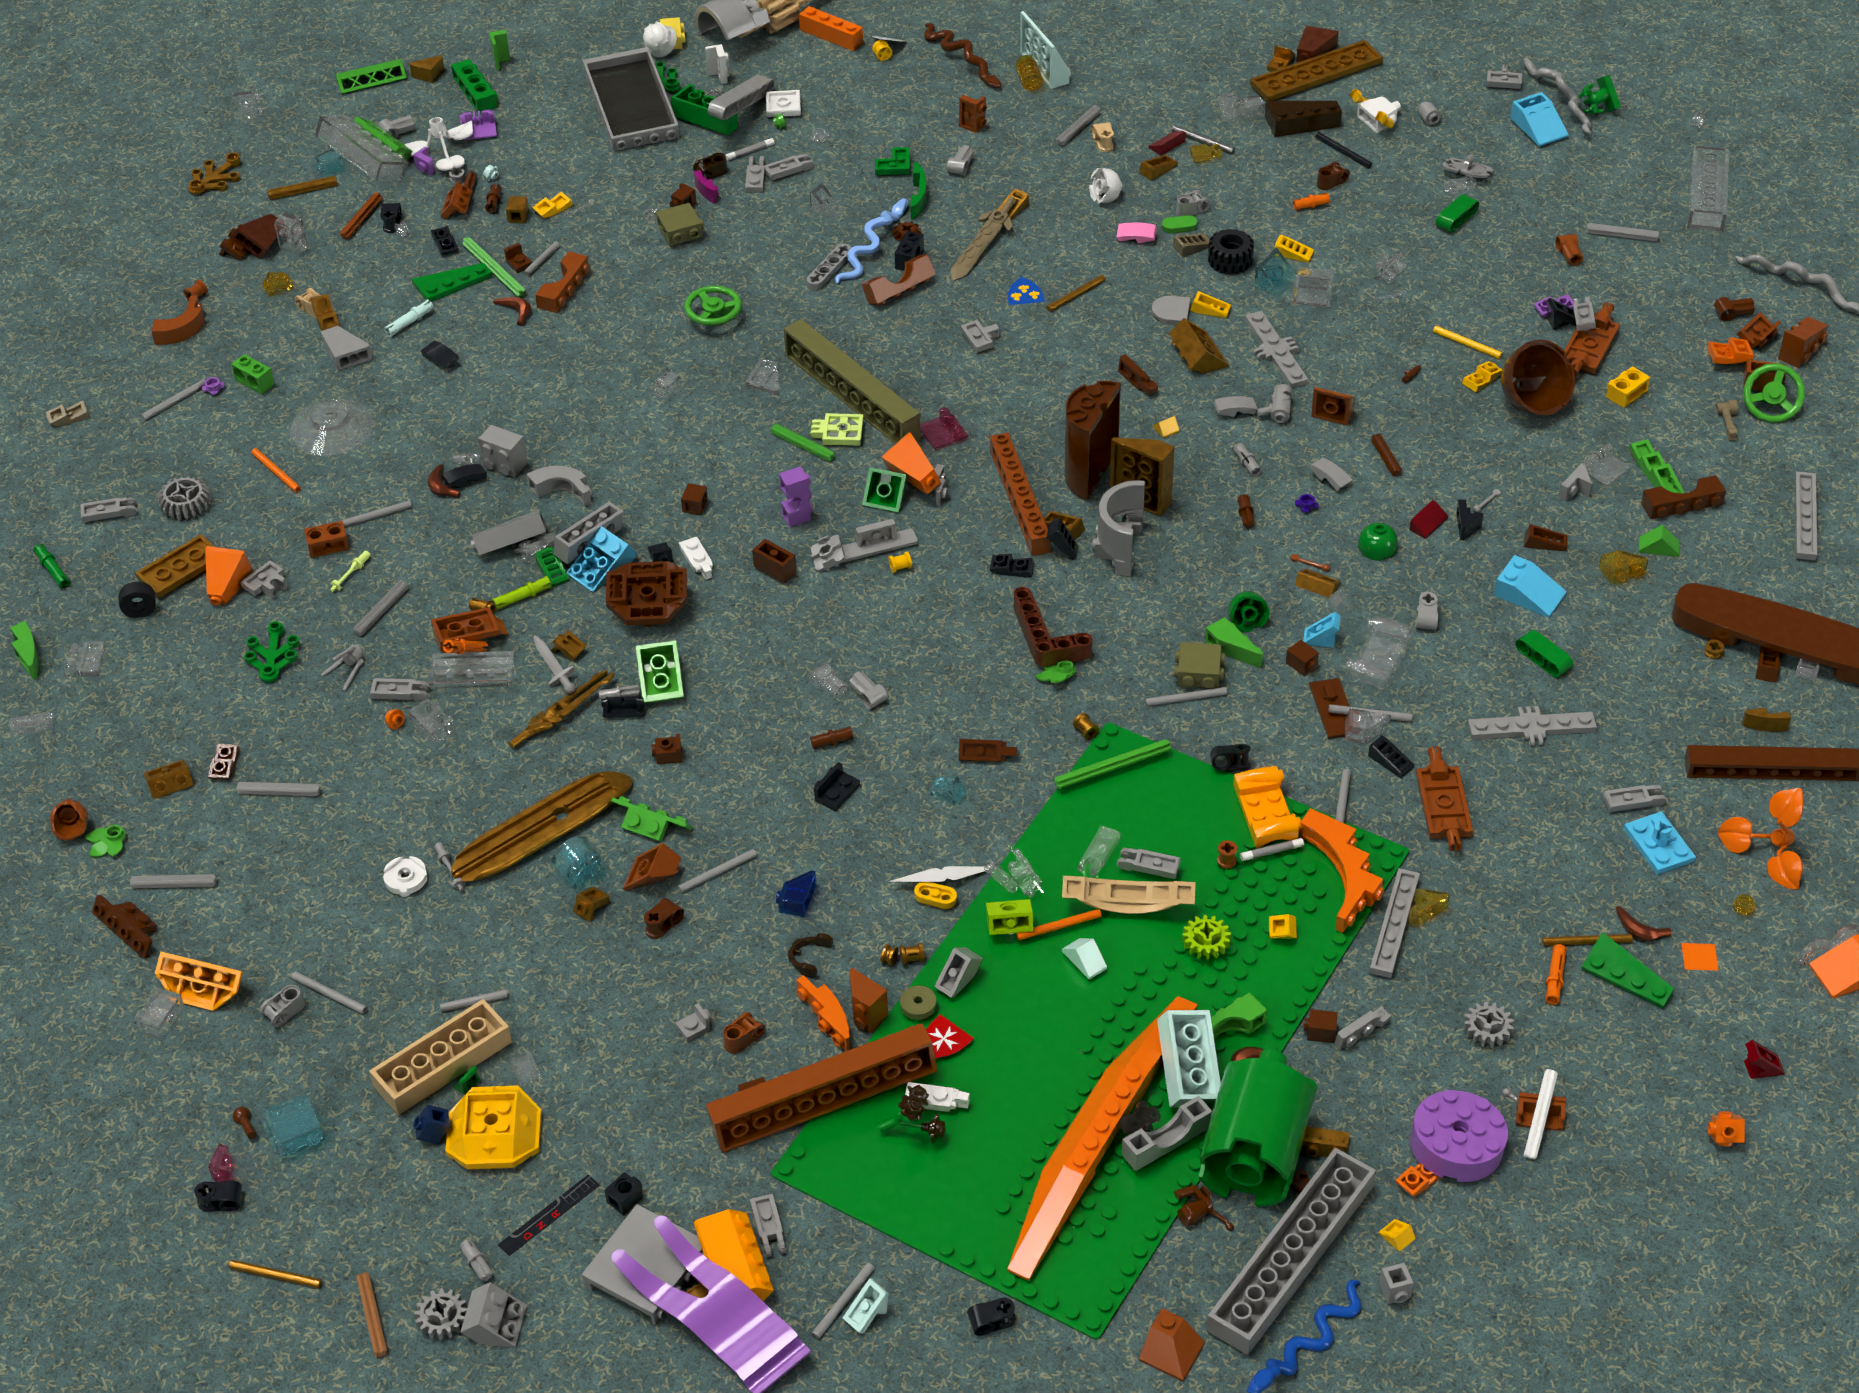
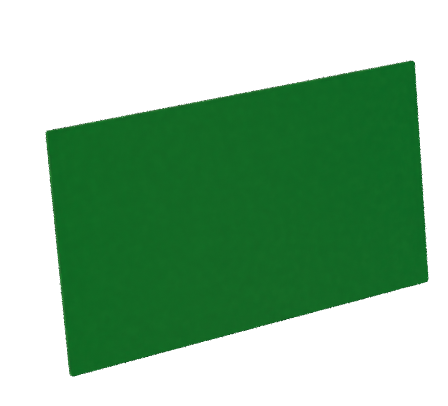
(1053, 1032)

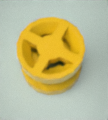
(882, 50)

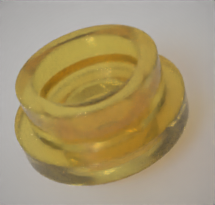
(1746, 900)

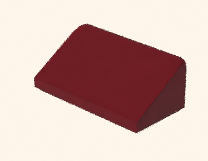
(1168, 142)
(1428, 519)

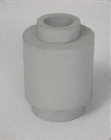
(1429, 113)

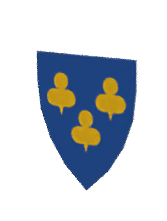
(1024, 292)

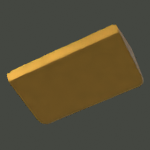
(1316, 582)

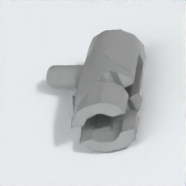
(1279, 405)

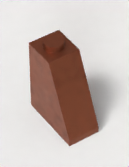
(1316, 42)
(257, 234)

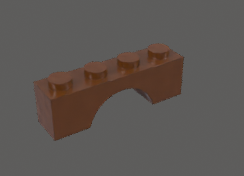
(1661, 502)

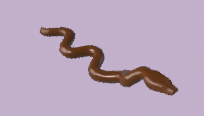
(948, 45)

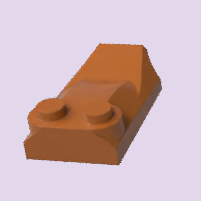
(467, 625)

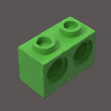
(252, 374)

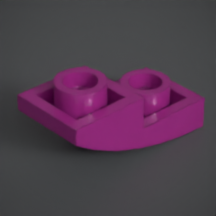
(706, 187)

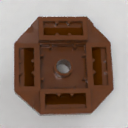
(646, 592)

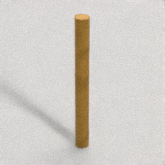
(1075, 293)
(1583, 940)
(275, 1274)

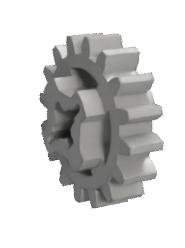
(1488, 1024)
(432, 1322)

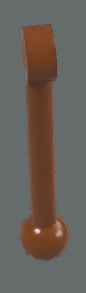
(1295, 558)

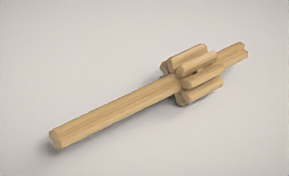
(780, 14)

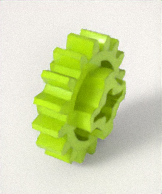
(1206, 937)

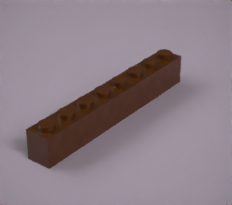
(1772, 763)

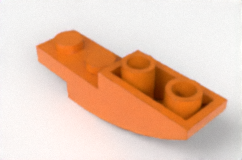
(829, 1011)

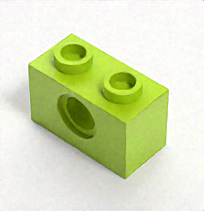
(1009, 917)

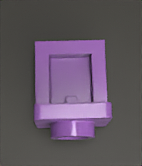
(423, 161)

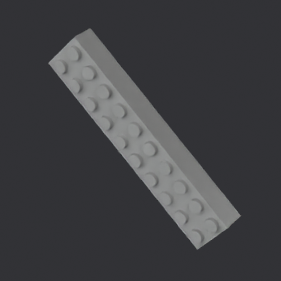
(1290, 1251)

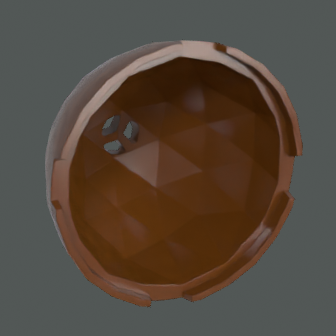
(1543, 378)

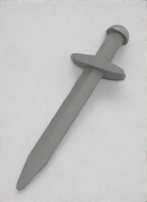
(561, 675)

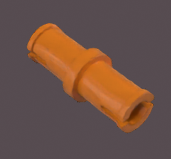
(1311, 201)

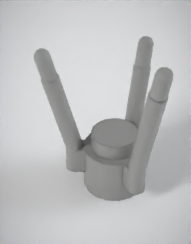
(350, 656)

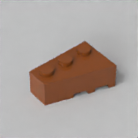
(1802, 341)

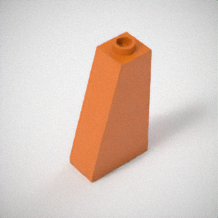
(909, 459)

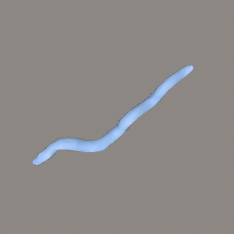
(885, 219)

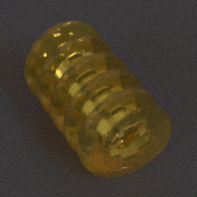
(1029, 72)

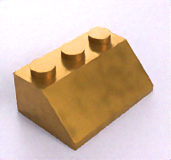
(1197, 347)

